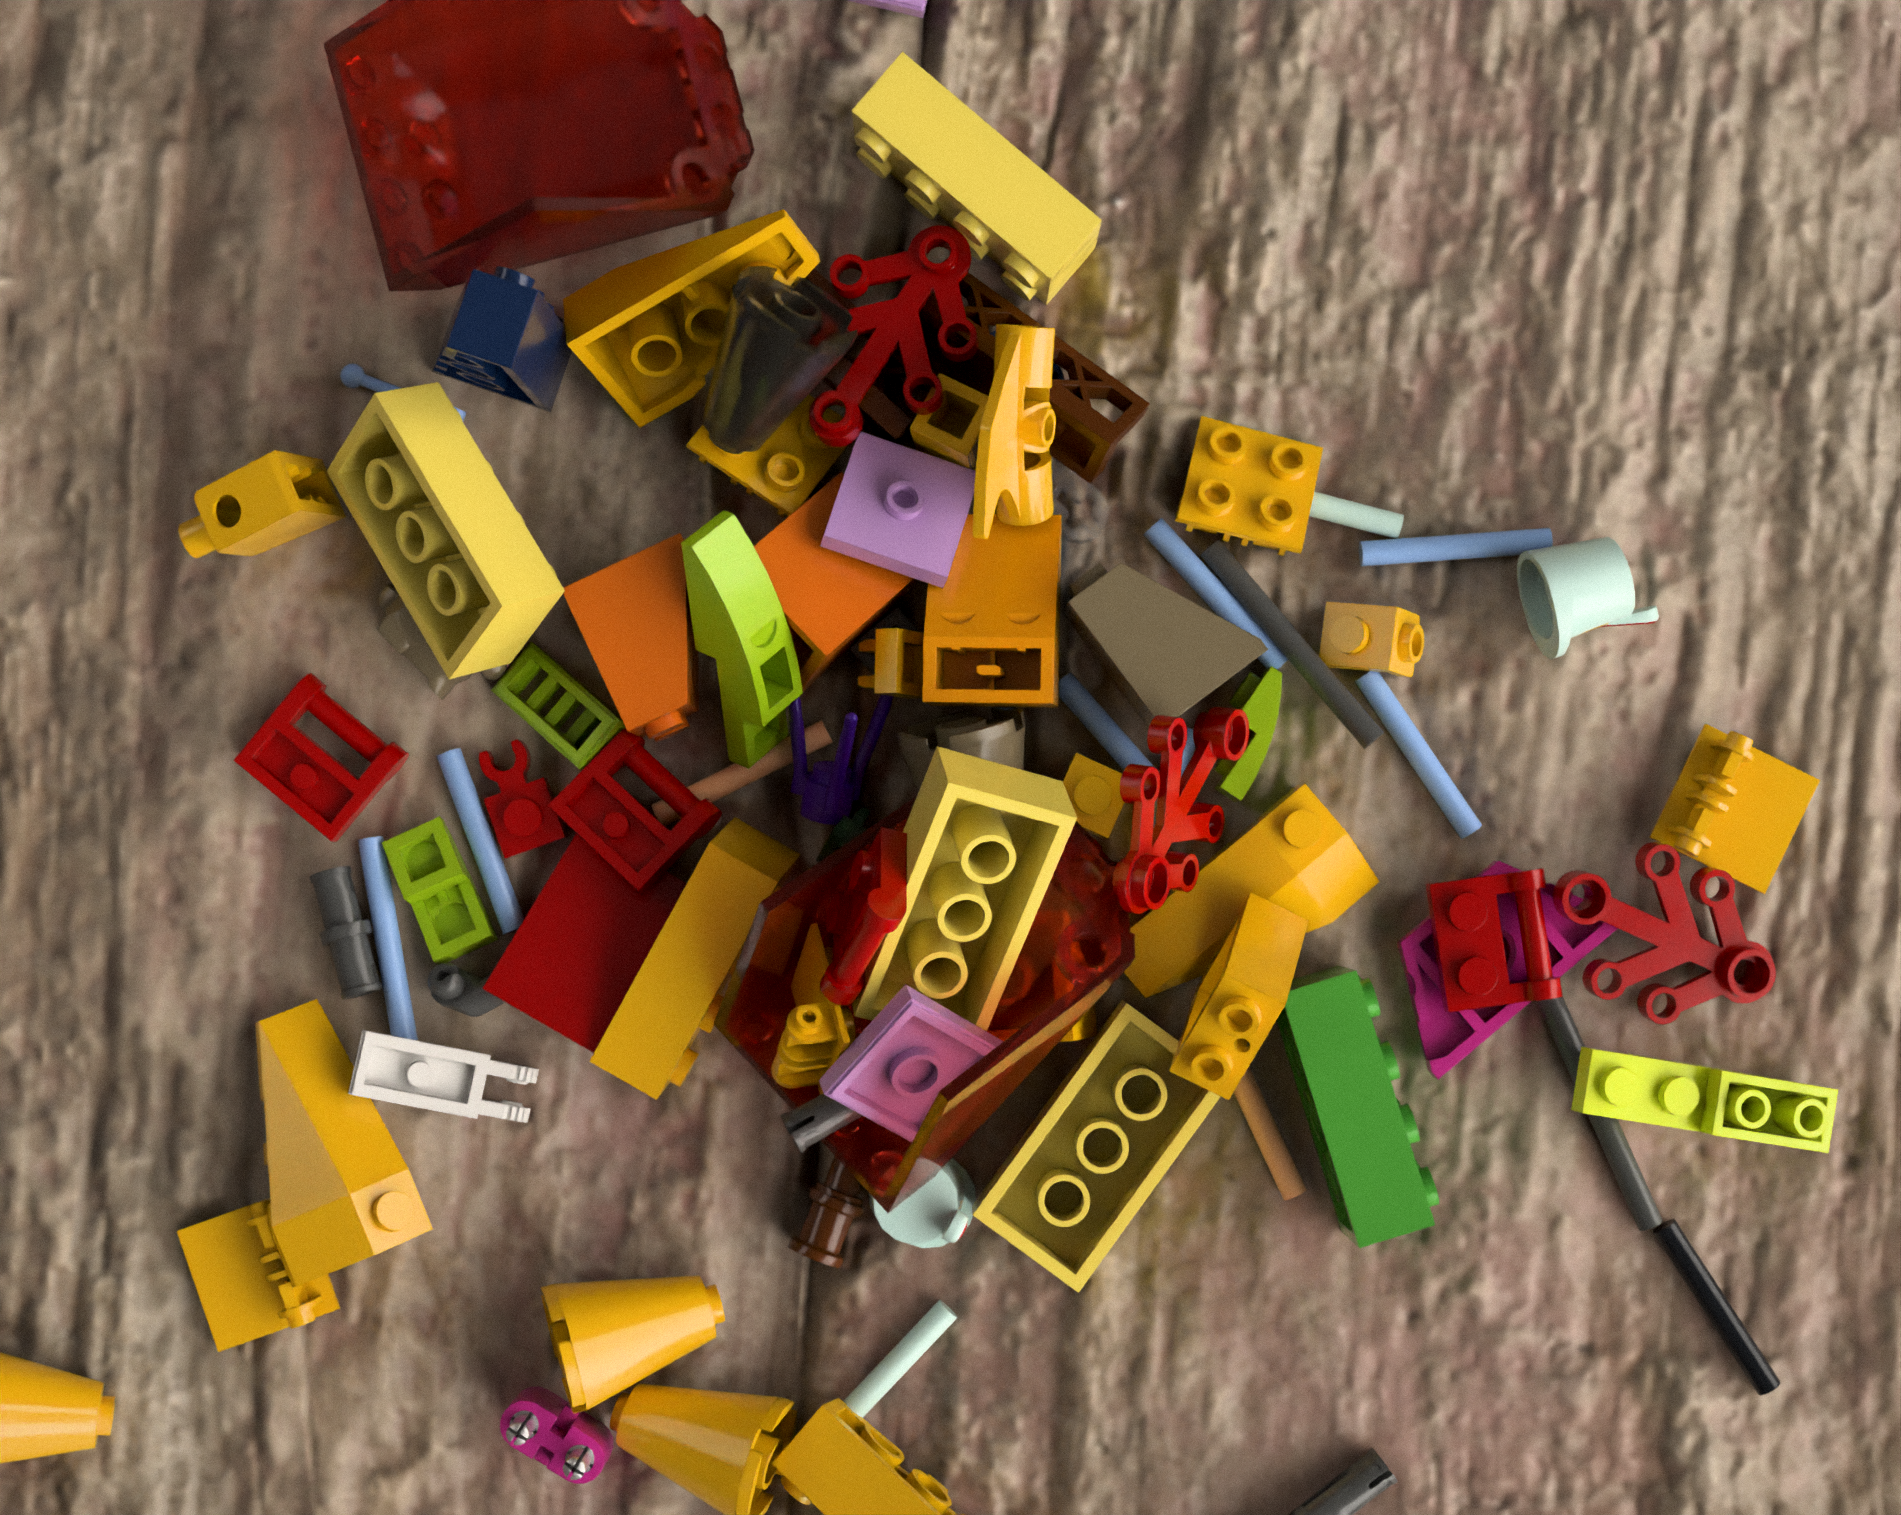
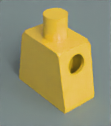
(262, 506)

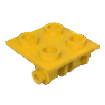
(785, 465)
(1249, 486)
(1734, 807)
(816, 1028)
(245, 1280)

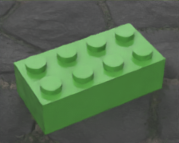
(1352, 1107)

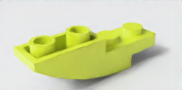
(1704, 1099)

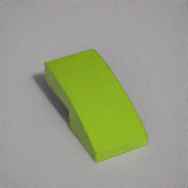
(439, 890)

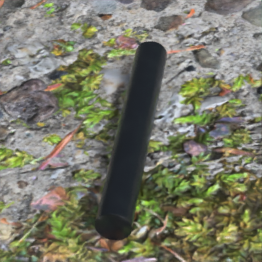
(1716, 1307)

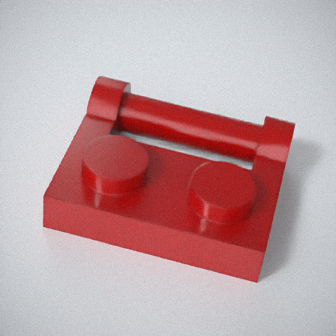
(306, 773)
(619, 825)
(865, 913)
(1472, 944)

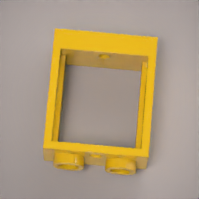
(1239, 996)

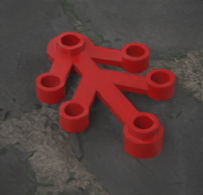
(899, 323)
(1148, 870)
(1674, 940)

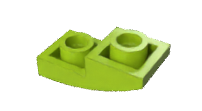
(1261, 703)

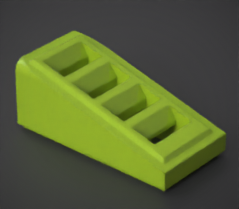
(523, 672)

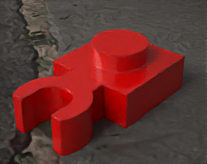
(521, 809)

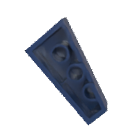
(505, 339)

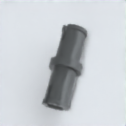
(346, 932)

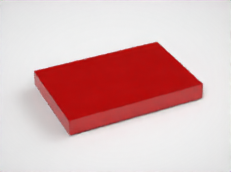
(582, 945)

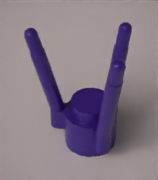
(833, 785)

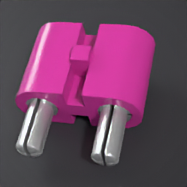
(546, 1428)

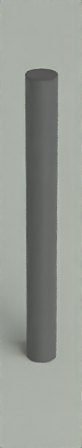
(1292, 644)
(1607, 1129)

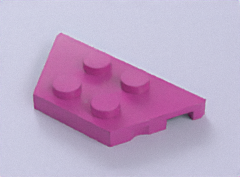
(1454, 1035)

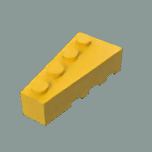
(692, 960)
(855, 1469)

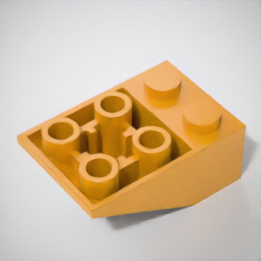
(996, 620)

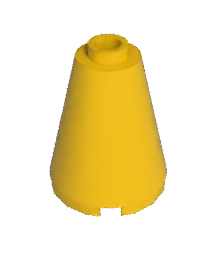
(625, 1330)
(49, 1410)
(708, 1441)

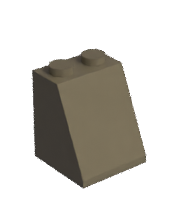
(1155, 641)

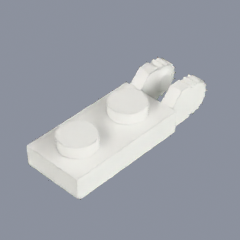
(434, 1077)

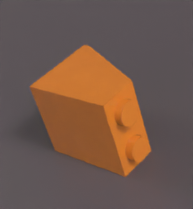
(821, 591)
(642, 637)

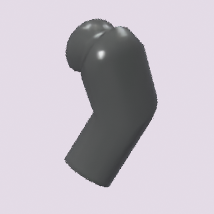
(460, 990)

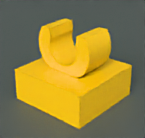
(896, 663)

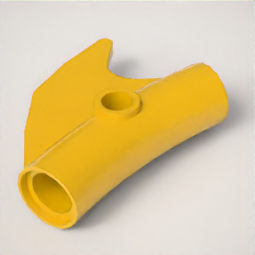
(1016, 432)

